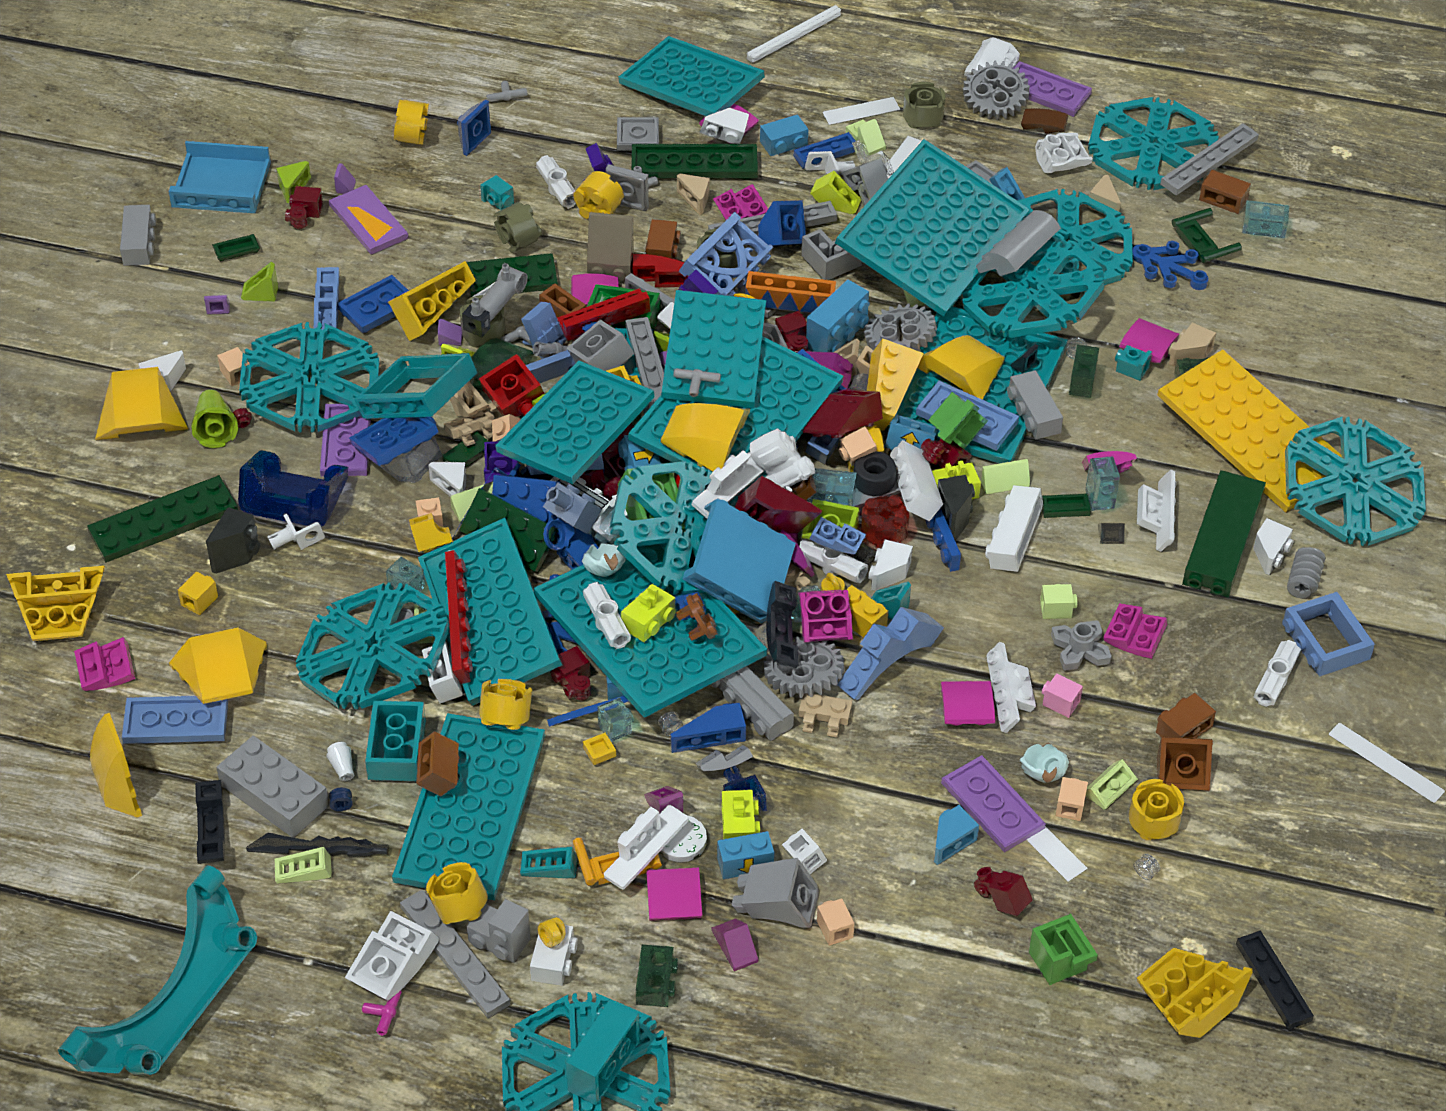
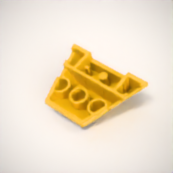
(965, 364)
(138, 403)
(704, 432)
(56, 603)
(220, 664)
(112, 769)
(1193, 990)

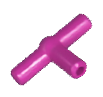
(386, 1012)

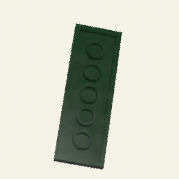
(696, 160)
(161, 518)

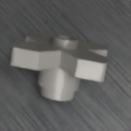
(1080, 643)

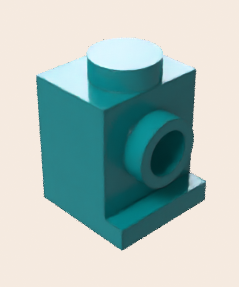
(497, 192)
(1133, 362)

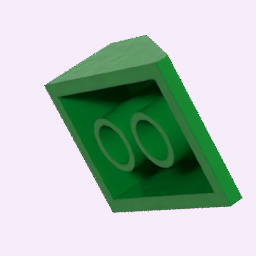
(604, 292)

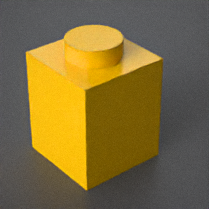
(198, 593)

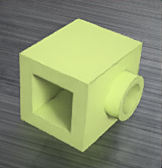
(1057, 601)

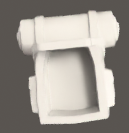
(780, 459)

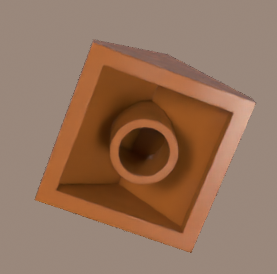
(1185, 762)

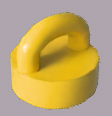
(832, 583)
(552, 931)

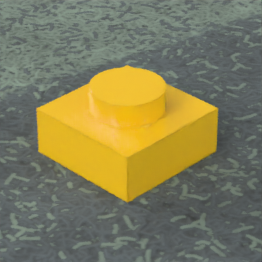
(599, 748)

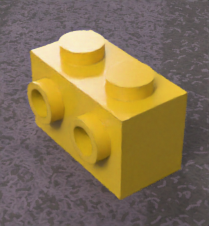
(865, 611)

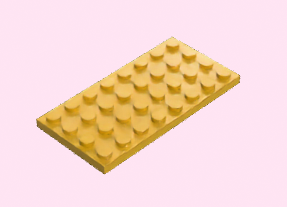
(1241, 422)

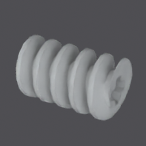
(1306, 572)

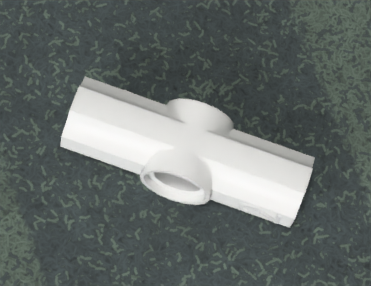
(557, 181)
(834, 561)
(606, 615)
(1277, 673)

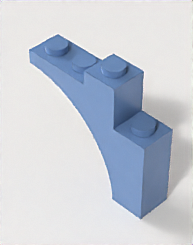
(885, 645)

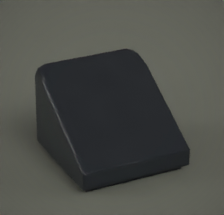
(1026, 359)

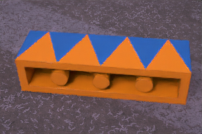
(789, 291)

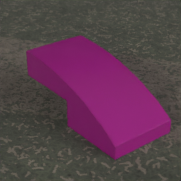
(799, 557)

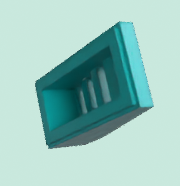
(559, 870)

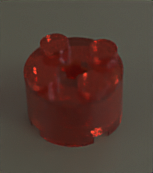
(884, 520)

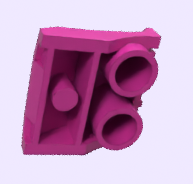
(825, 615)

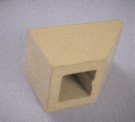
(1192, 343)

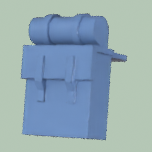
(542, 326)

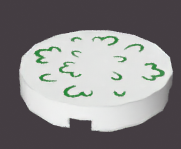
(687, 842)

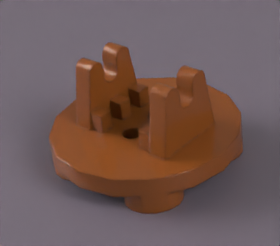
(705, 624)

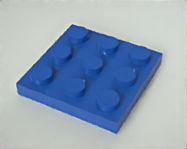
(393, 437)

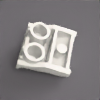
(992, 50)
(1061, 152)

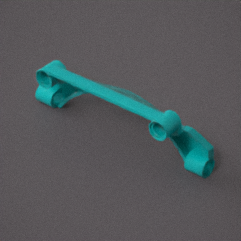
(204, 966)

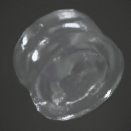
(1072, 345)
(669, 723)
(1146, 866)

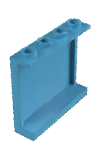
(221, 177)
(739, 560)

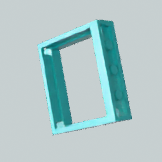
(382, 401)

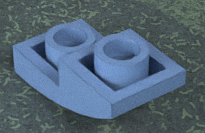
(841, 539)

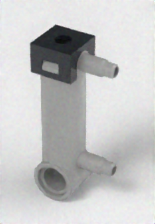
(480, 312)

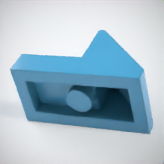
(1006, 183)

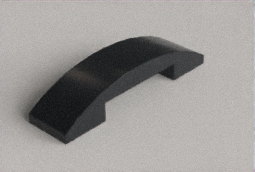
(779, 624)
(210, 822)

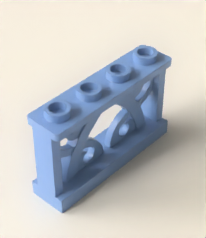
(730, 232)

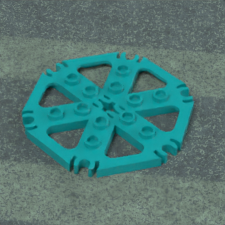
(1148, 142)
(1087, 235)
(1046, 298)
(294, 372)
(1370, 483)
(666, 522)
(359, 636)
(552, 1055)

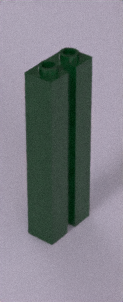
(1224, 533)

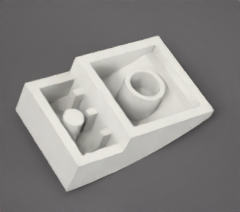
(392, 956)

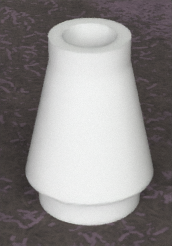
(341, 759)

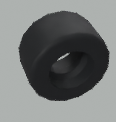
(878, 483)

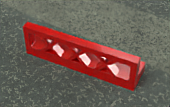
(609, 311)

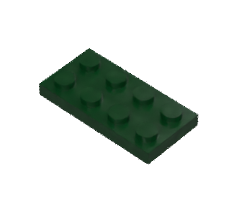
(539, 270)
(525, 527)

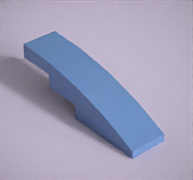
(326, 296)

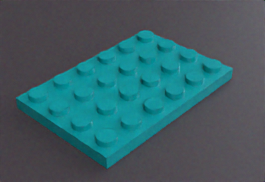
(691, 77)
(716, 337)
(575, 421)

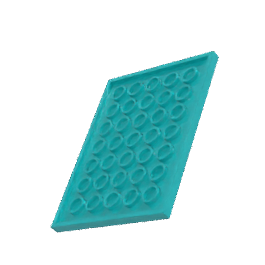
(931, 226)
(960, 323)
(785, 399)
(664, 665)

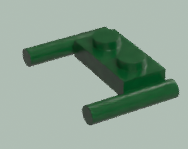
(1198, 239)

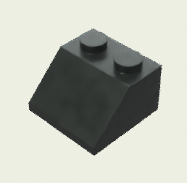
(957, 504)
(232, 541)

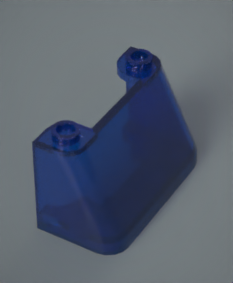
(273, 493)

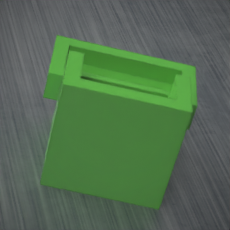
(958, 420)
(1061, 949)

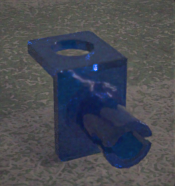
(737, 782)

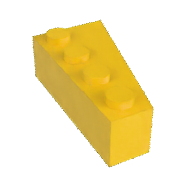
(425, 303)
(890, 374)

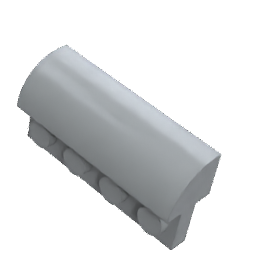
(1019, 243)

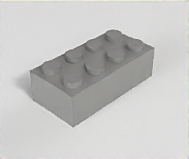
(273, 786)

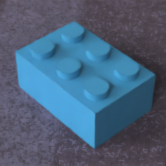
(838, 318)

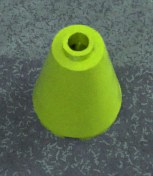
(213, 421)

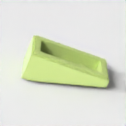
(314, 872)

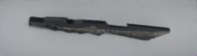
(282, 844)

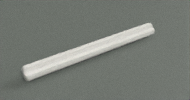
(793, 34)

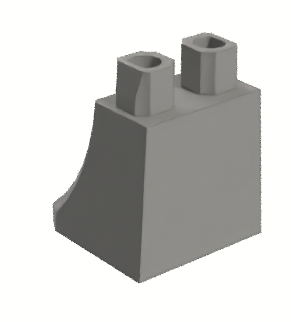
(778, 892)

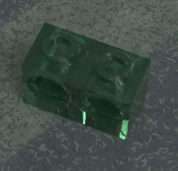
(1084, 371)
(654, 975)

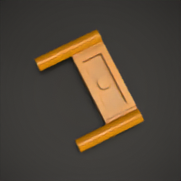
(594, 868)

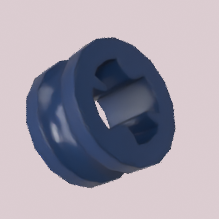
(340, 799)

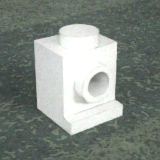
(806, 850)

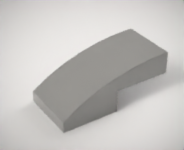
(717, 761)

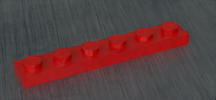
(457, 617)

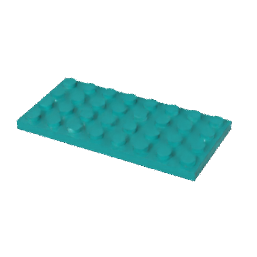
(504, 615)
(480, 813)

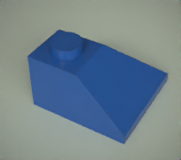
(474, 126)
(783, 223)

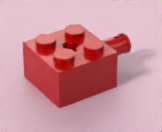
(511, 387)

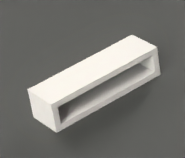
(916, 481)
(1014, 528)

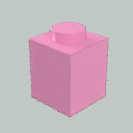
(1062, 695)

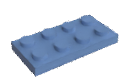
(999, 422)
(173, 720)

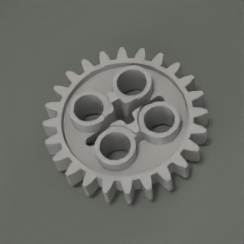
(996, 84)
(917, 327)
(817, 669)

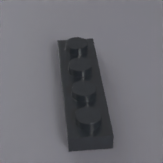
(1274, 980)

